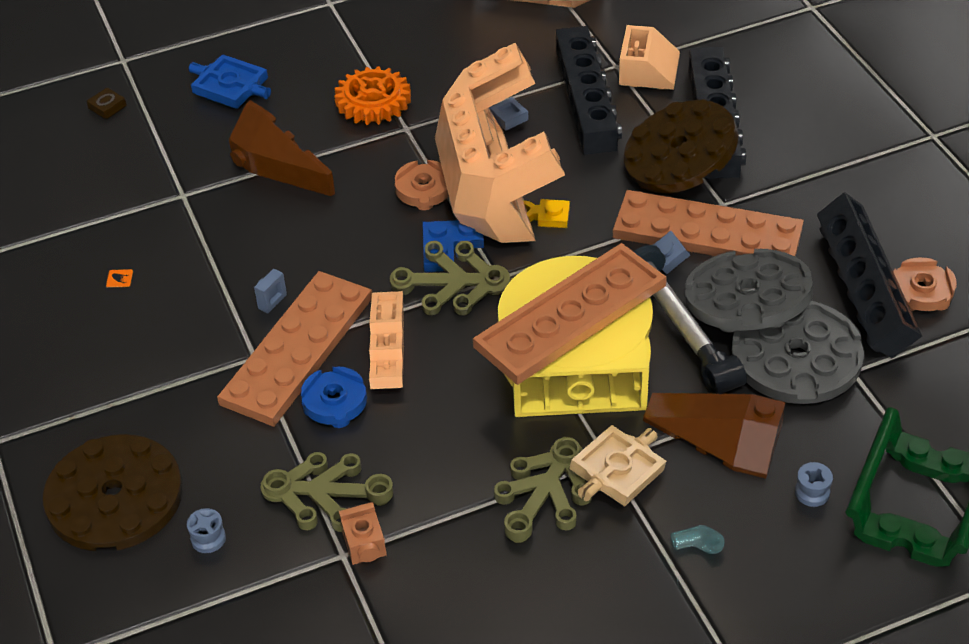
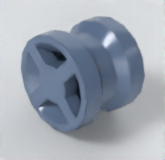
(818, 492)
(206, 521)

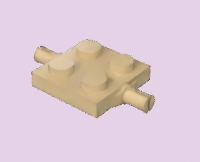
(618, 465)

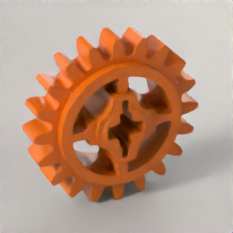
(377, 95)

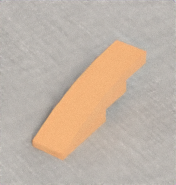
(386, 340)

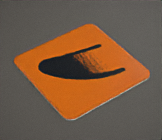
(119, 278)

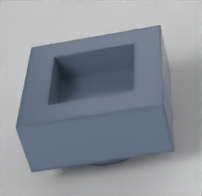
(509, 113)
(673, 250)
(270, 290)

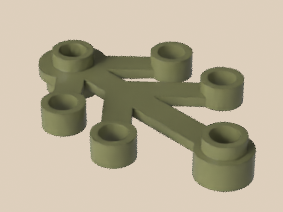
(453, 280)
(543, 486)
(323, 487)

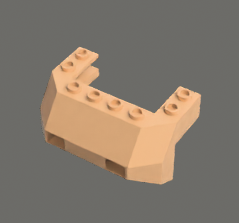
(479, 169)

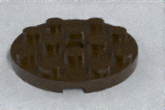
(708, 145)
(91, 519)

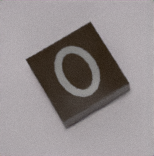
(106, 103)

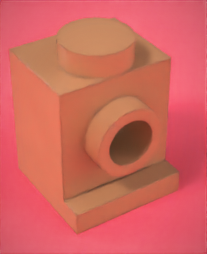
(362, 533)

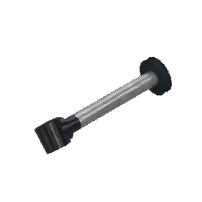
(718, 371)

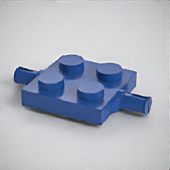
(229, 81)

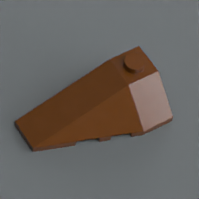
(274, 154)
(729, 426)

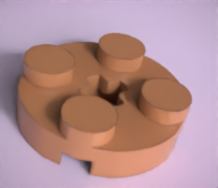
(420, 195)
(938, 289)

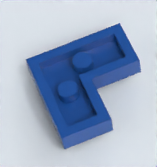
(448, 234)

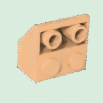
(647, 59)

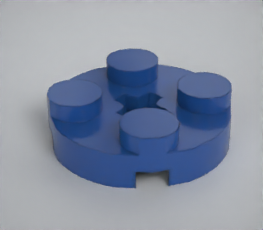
(334, 410)

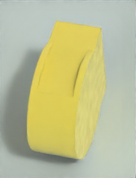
(598, 374)

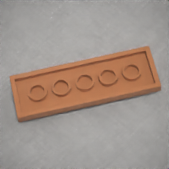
(704, 226)
(569, 313)
(295, 348)

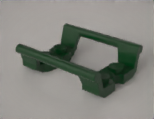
(892, 530)

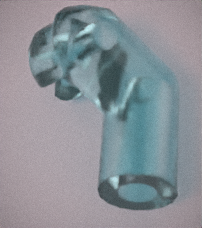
(699, 537)

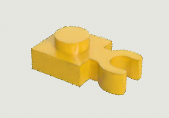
(549, 212)

